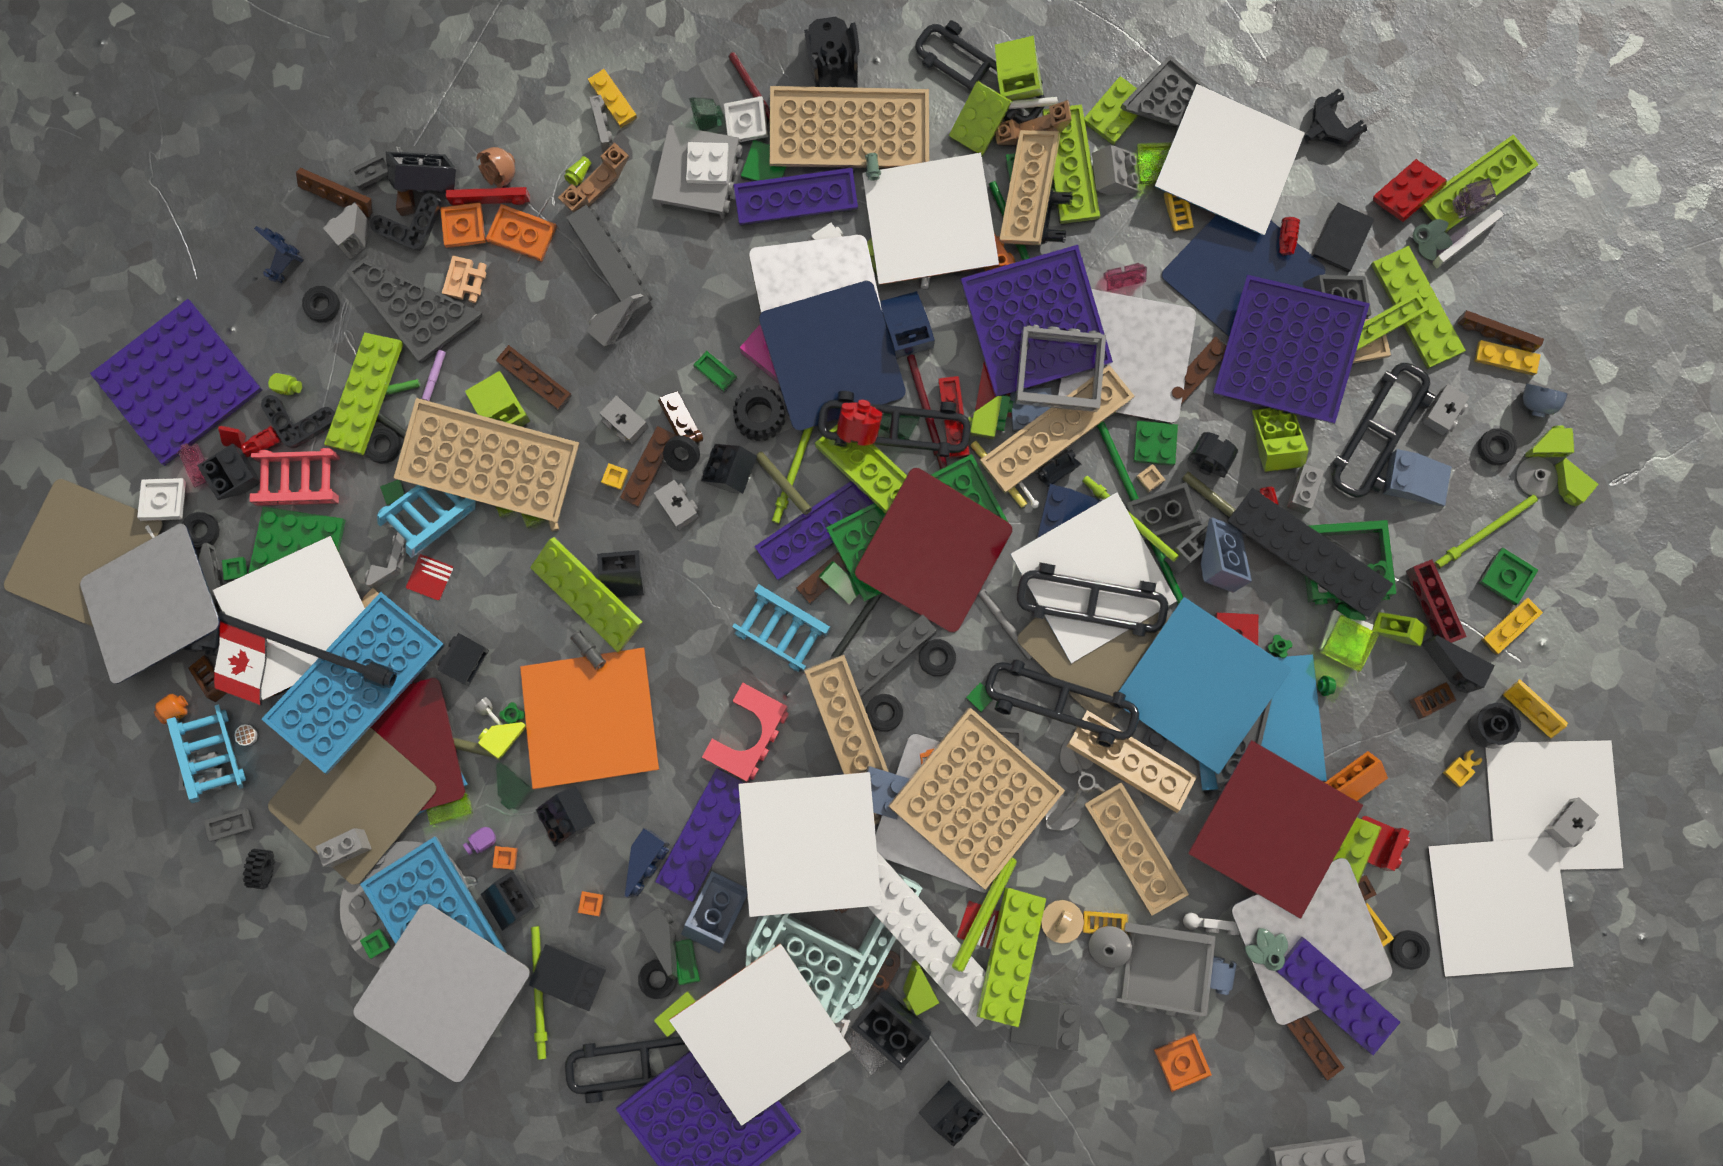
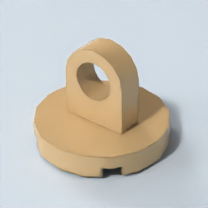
(1062, 921)

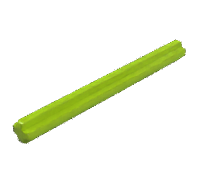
(983, 916)

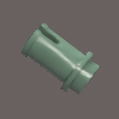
(873, 172)

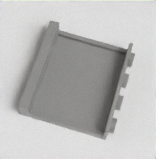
(671, 177)
(1168, 971)

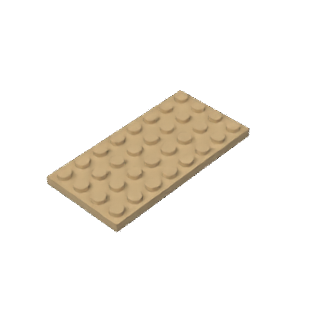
(846, 124)
(486, 460)

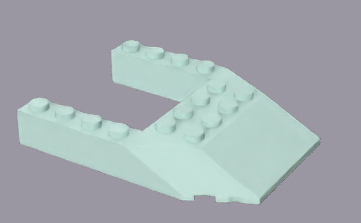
(831, 968)

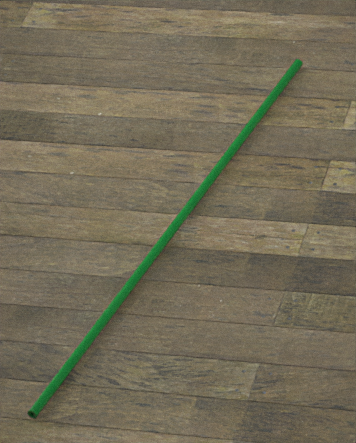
(1105, 434)

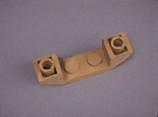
(1055, 121)
(598, 182)

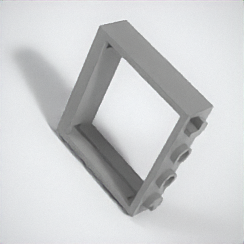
(1055, 401)

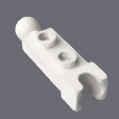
(1192, 921)

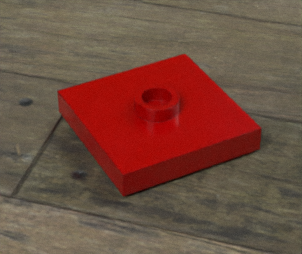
(1242, 623)

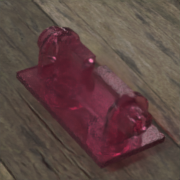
(1132, 275)
(191, 457)

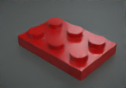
(1409, 190)

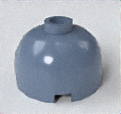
(1543, 400)

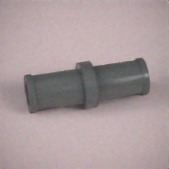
(588, 650)

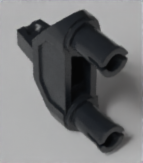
(1327, 124)
(1052, 235)

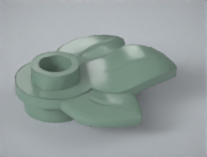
(1435, 239)
(1266, 947)

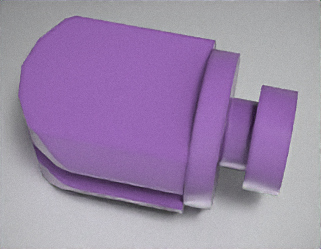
(480, 840)

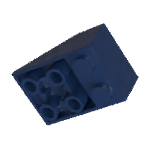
(907, 324)
(644, 855)

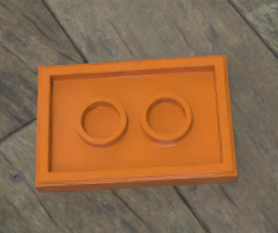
(521, 232)

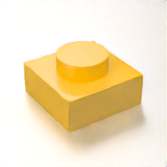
(614, 476)

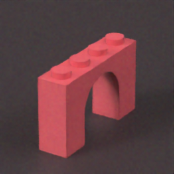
(744, 763)

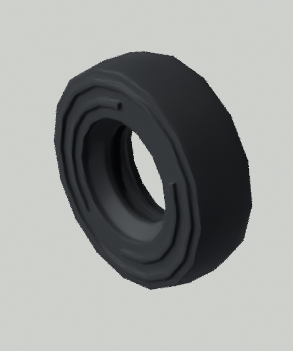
(309, 299)
(391, 453)
(1491, 457)
(676, 463)
(212, 528)
(946, 648)
(884, 699)
(1423, 950)
(647, 988)

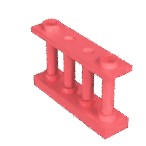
(304, 495)

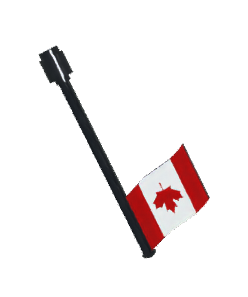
(244, 658)

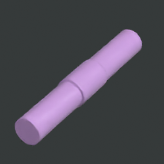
(433, 376)

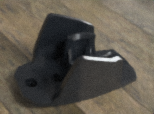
(833, 66)

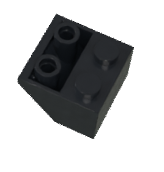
(729, 468)
(229, 473)
(622, 573)
(462, 659)
(565, 816)
(509, 899)
(950, 1113)

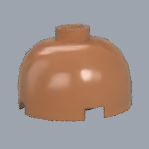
(496, 166)

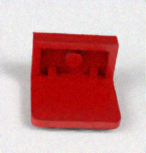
(1388, 846)

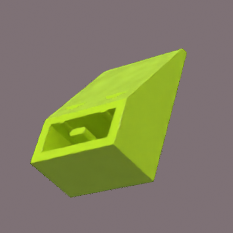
(1018, 69)
(497, 401)
(1279, 439)

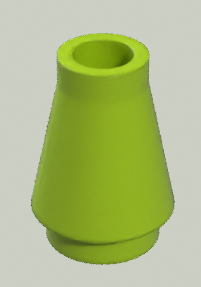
(577, 172)

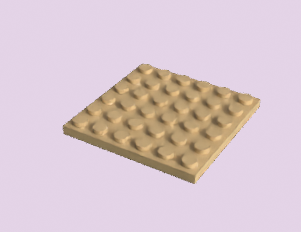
(976, 798)

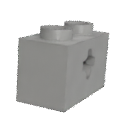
(1450, 399)
(618, 410)
(1305, 489)
(668, 495)
(1561, 826)
(343, 847)

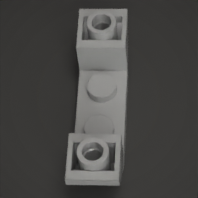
(379, 575)

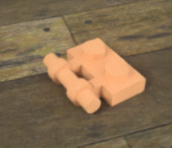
(458, 277)

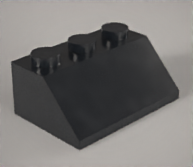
(420, 172)
(891, 1028)

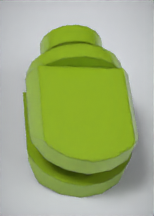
(284, 384)

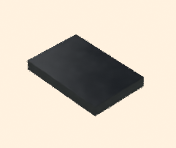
(1343, 237)

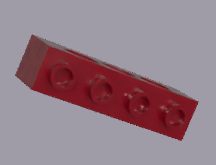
(1435, 601)

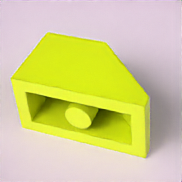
(500, 738)

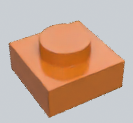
(505, 857)
(590, 903)

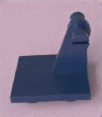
(283, 255)

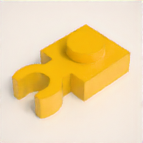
(1460, 770)

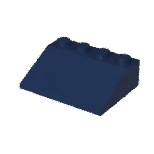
(1062, 505)

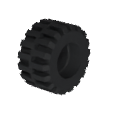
(759, 397)

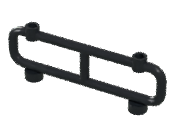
(951, 32)
(946, 412)
(1375, 481)
(1046, 572)
(1105, 735)
(593, 1092)

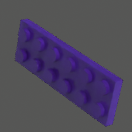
(795, 196)
(807, 533)
(702, 837)
(1338, 996)

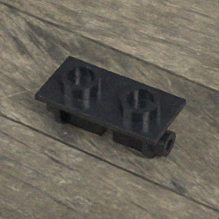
(1052, 473)

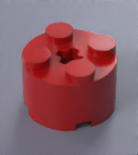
(859, 423)

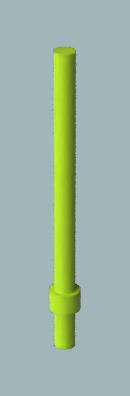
(1101, 493)
(782, 501)
(1455, 552)
(540, 1035)

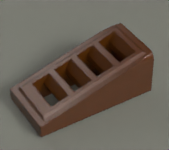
(405, 203)
(209, 691)
(1419, 708)

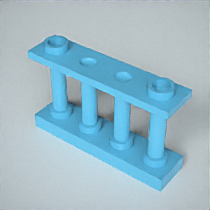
(430, 531)
(781, 608)
(188, 768)

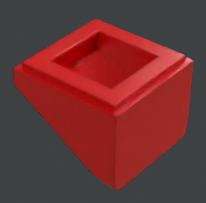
(231, 436)

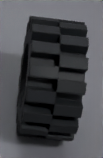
(258, 868)

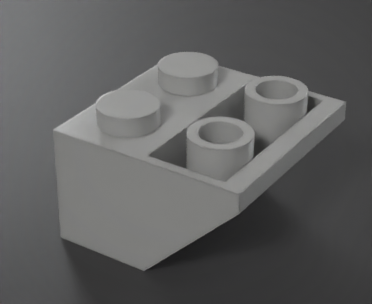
(1115, 171)
(349, 230)

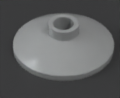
(1529, 481)
(1114, 938)

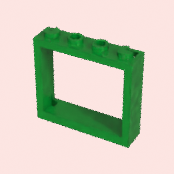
(1379, 527)

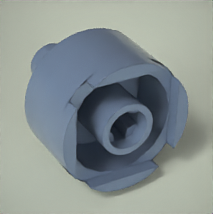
(1222, 975)

